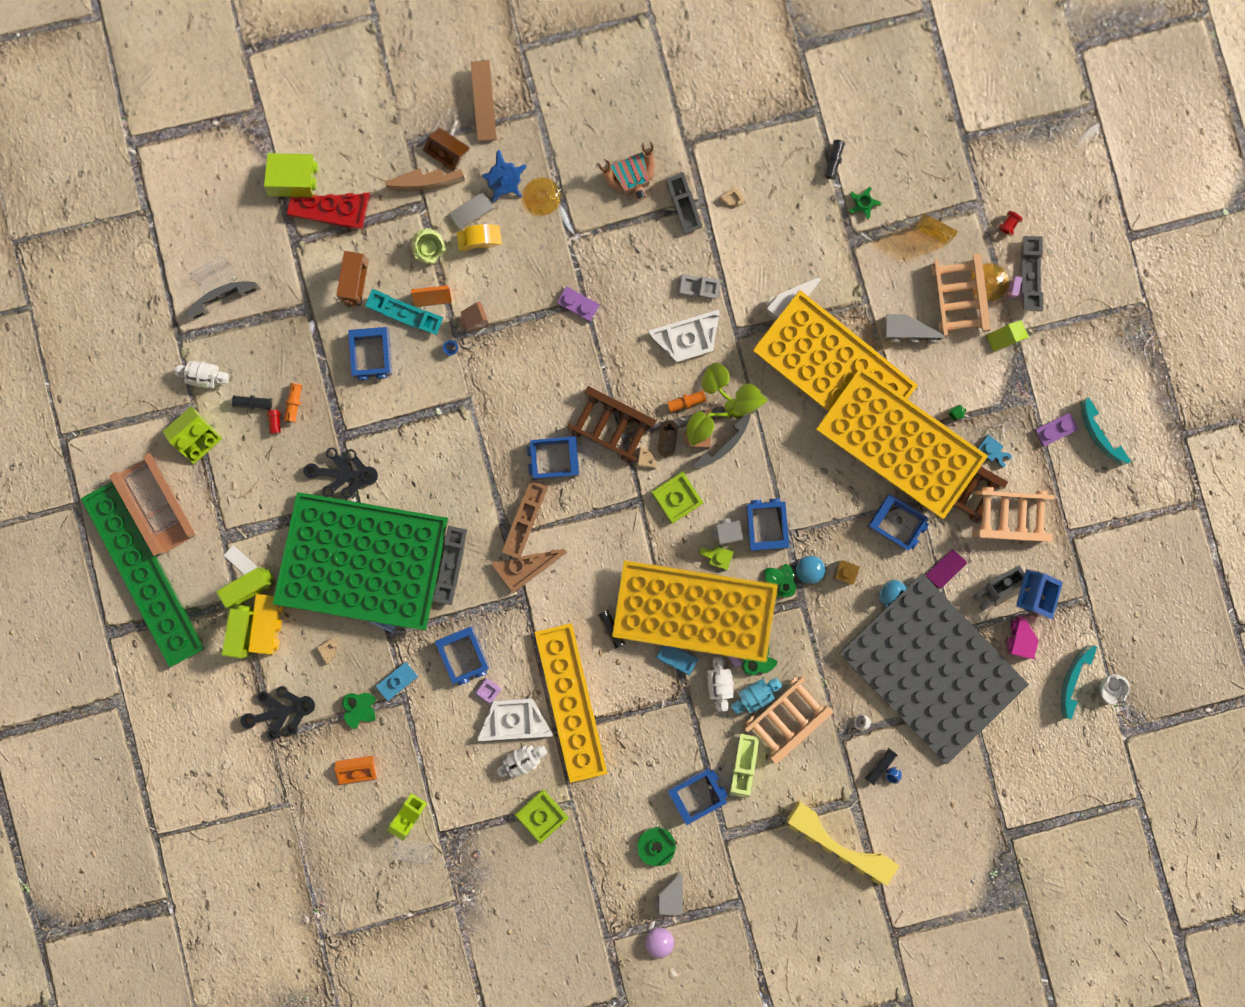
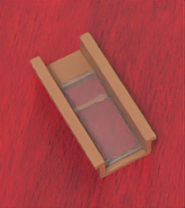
(153, 506)

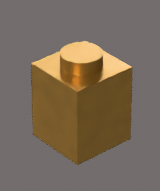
(846, 572)

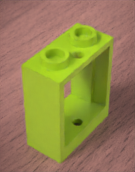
(246, 587)
(238, 632)

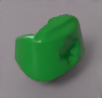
(956, 412)

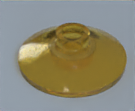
(543, 205)
(1001, 281)

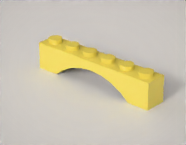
(875, 864)

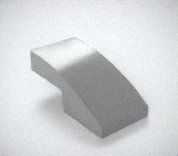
(471, 210)
(699, 287)

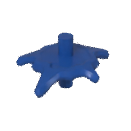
(503, 177)

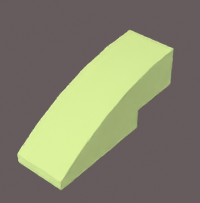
(744, 766)

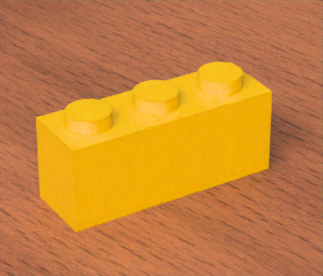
(265, 625)

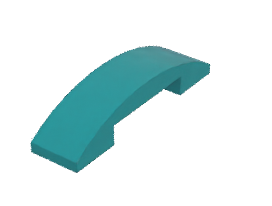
(404, 312)
(1089, 411)
(1067, 704)

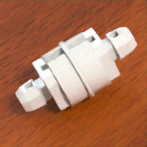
(201, 374)
(720, 684)
(519, 757)

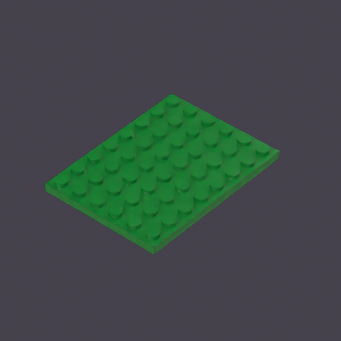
(361, 561)

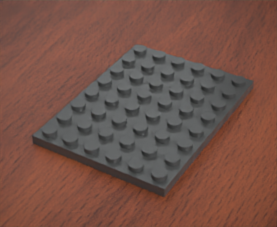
(934, 668)

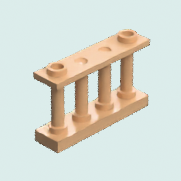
(978, 303)
(1003, 531)
(806, 725)

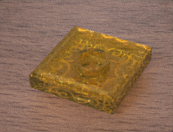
(935, 229)

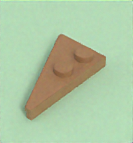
(521, 571)

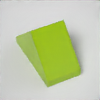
(1007, 335)

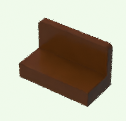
(445, 148)

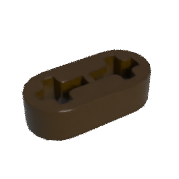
(672, 440)

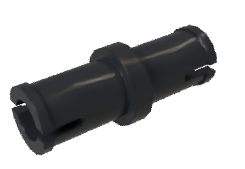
(834, 159)
(252, 402)
(608, 624)
(881, 766)

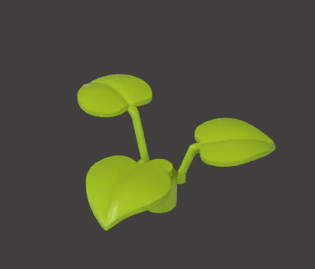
(747, 400)

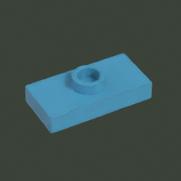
(677, 658)
(397, 681)

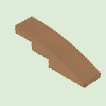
(483, 100)
(417, 181)
(525, 519)

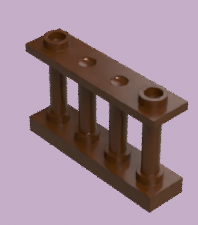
(610, 406)
(993, 481)

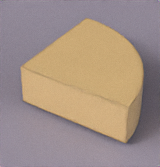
(733, 198)
(646, 459)
(327, 650)

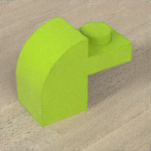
(407, 817)

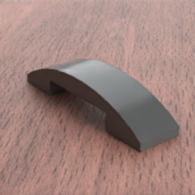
(1031, 273)
(199, 307)
(706, 459)
(450, 565)

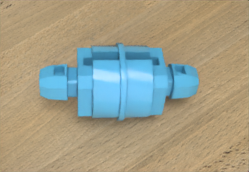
(756, 695)

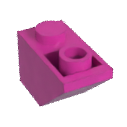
(1023, 640)

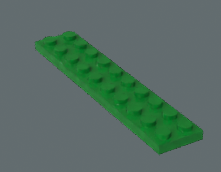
(143, 576)

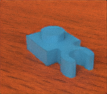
(993, 450)

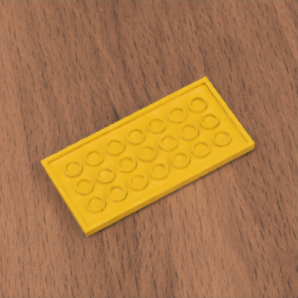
(822, 353)
(901, 443)
(695, 610)

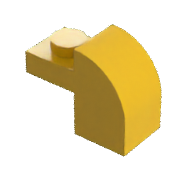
(479, 237)

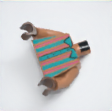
(632, 173)

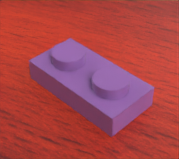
(578, 304)
(1056, 429)

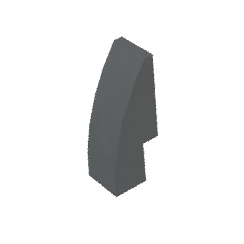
(683, 202)

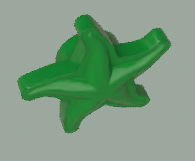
(864, 203)

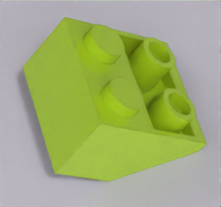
(192, 435)

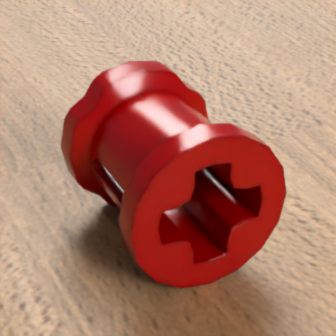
(1010, 223)

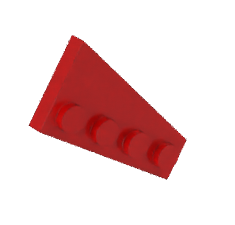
(338, 210)

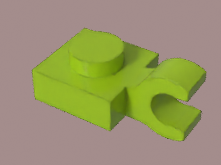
(718, 557)

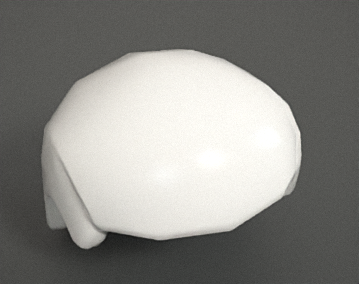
(1114, 689)

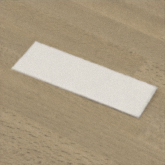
(237, 558)

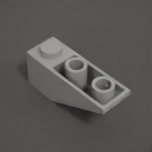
(904, 327)

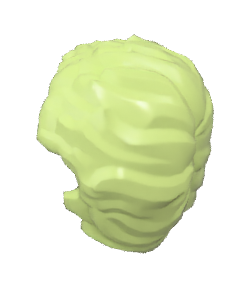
(427, 246)

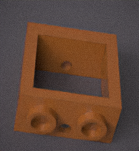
(352, 278)

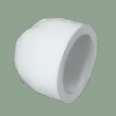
(857, 722)

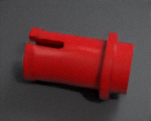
(274, 421)

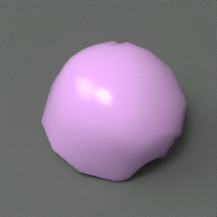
(659, 943)

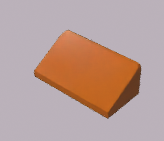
(431, 296)
(355, 770)

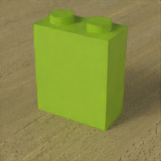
(290, 175)

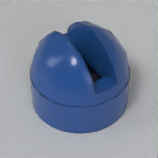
(450, 352)
(893, 775)

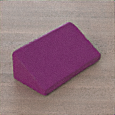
(946, 569)

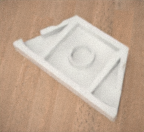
(688, 337)
(514, 720)

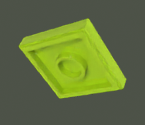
(677, 497)
(541, 816)

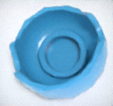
(811, 570)
(890, 591)

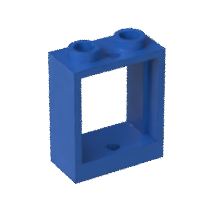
(370, 333)
(533, 468)
(757, 504)
(921, 526)
(1039, 585)
(457, 636)
(679, 803)

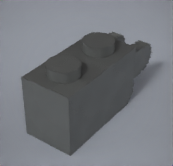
(1001, 588)

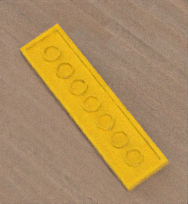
(571, 702)

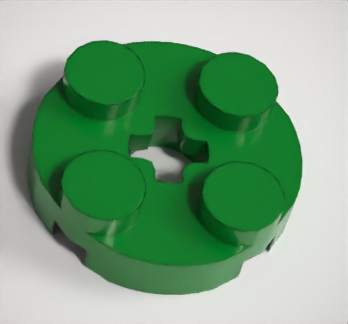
(656, 857)

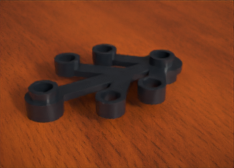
(343, 473)
(282, 712)

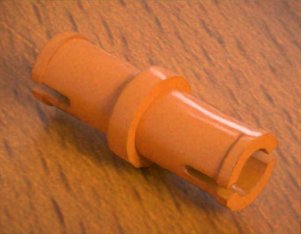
(686, 401)
(292, 402)

